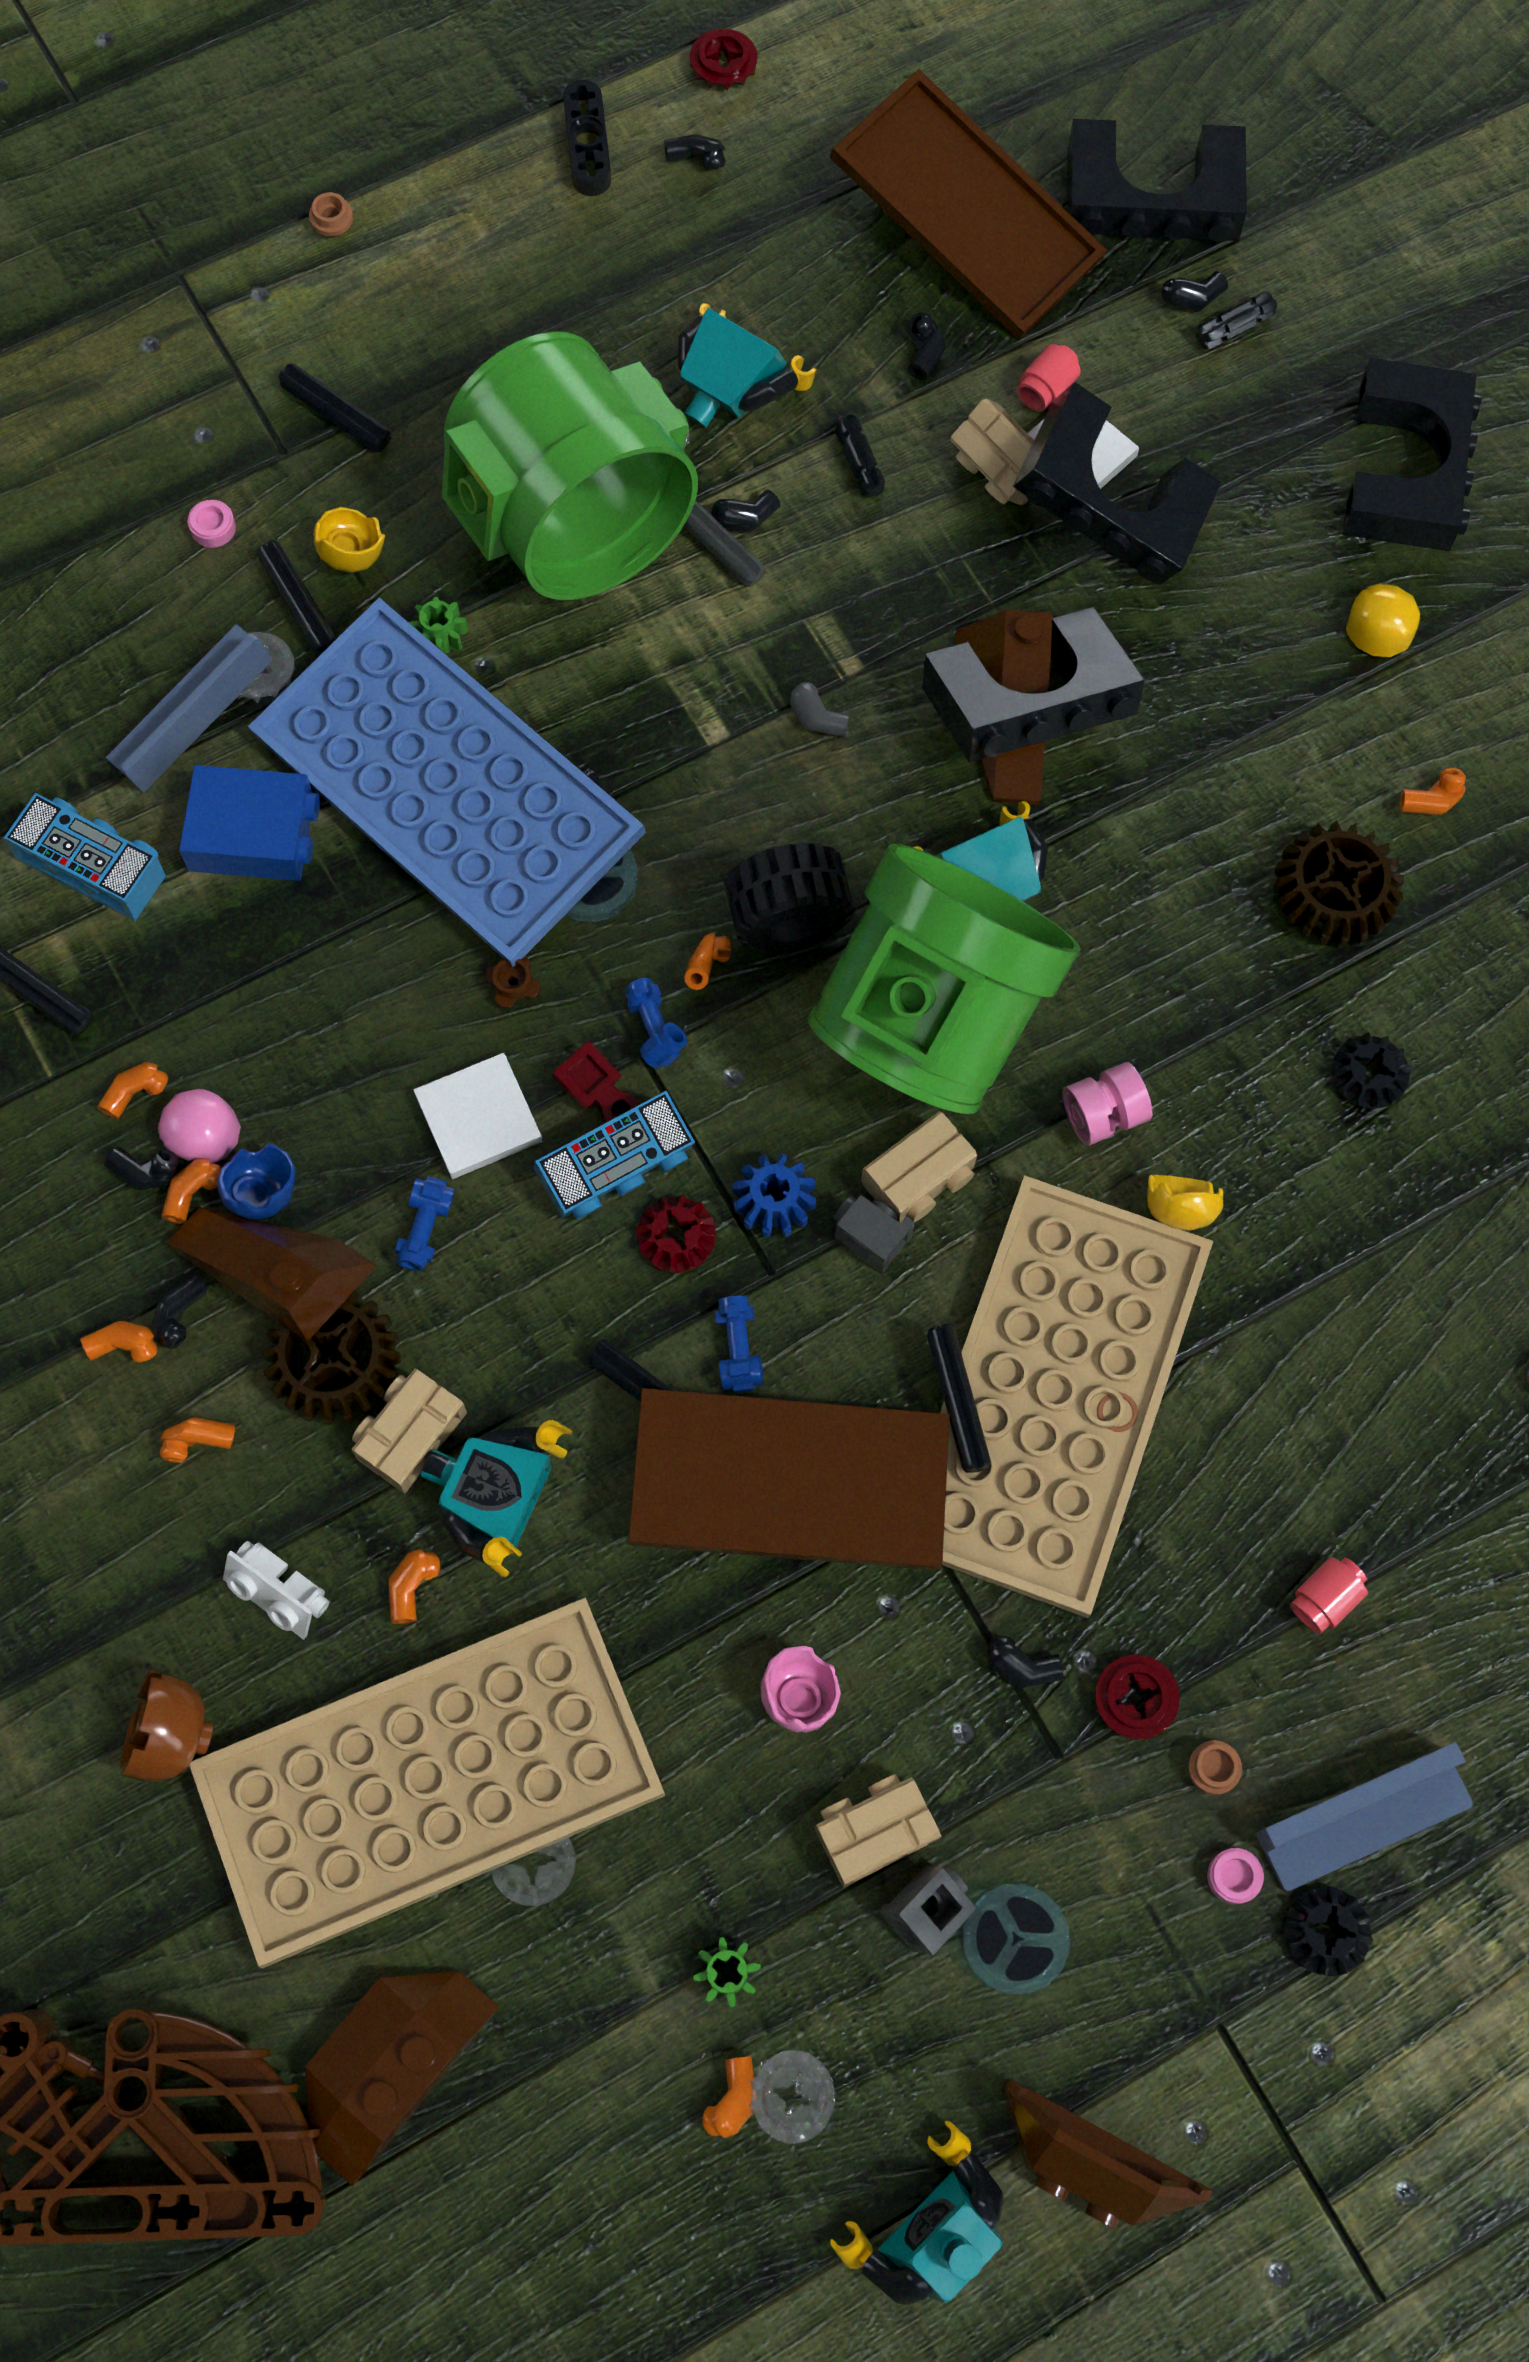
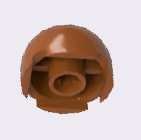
(164, 1729)

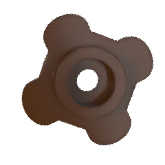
(507, 994)

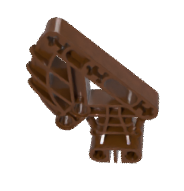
(228, 2202)

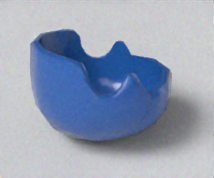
(257, 1182)

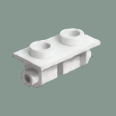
(254, 1577)

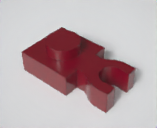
(591, 1081)

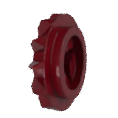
(739, 52)
(666, 1253)
(1148, 1676)

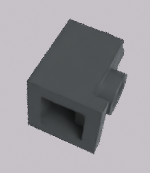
(871, 1231)
(947, 1910)

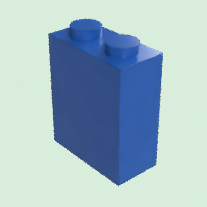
(249, 823)

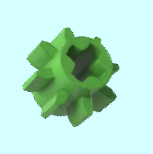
(441, 624)
(724, 1957)

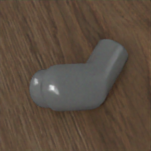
(813, 714)

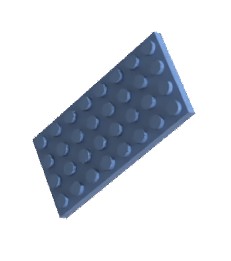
(447, 781)

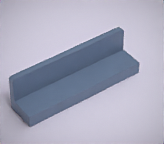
(190, 707)
(1366, 1818)

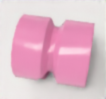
(1102, 1105)

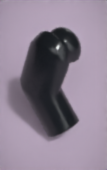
(695, 146)
(1194, 295)
(928, 343)
(743, 515)
(143, 1174)
(170, 1308)
(1019, 1668)

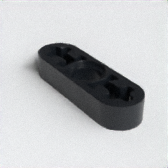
(581, 152)

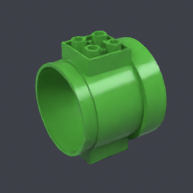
(567, 465)
(939, 980)

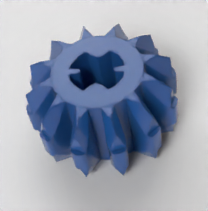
(786, 1183)

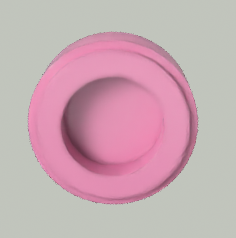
(211, 523)
(1235, 1876)

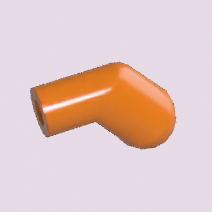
(1438, 798)
(700, 963)
(129, 1082)
(185, 1183)
(124, 1336)
(192, 1432)
(404, 1581)
(733, 2109)

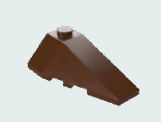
(1016, 655)
(276, 1268)

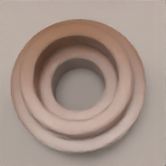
(332, 206)

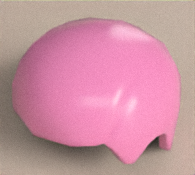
(199, 1126)
(800, 1689)

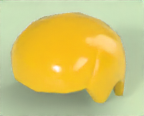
(348, 539)
(1383, 620)
(1183, 1202)

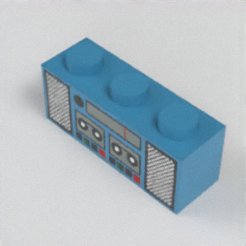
(86, 855)
(615, 1157)

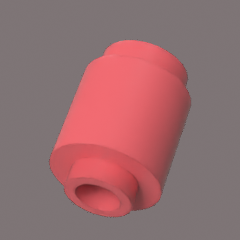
(1048, 376)
(1329, 1594)

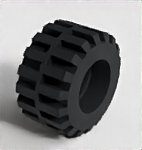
(789, 896)

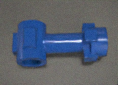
(665, 1039)
(430, 1199)
(741, 1370)

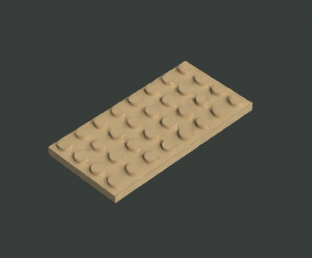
(1069, 1314)
(424, 1782)

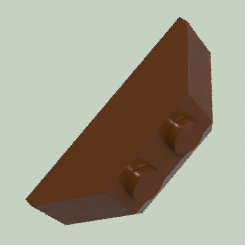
(388, 2062)
(1095, 2164)

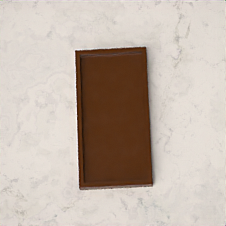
(968, 203)
(790, 1479)

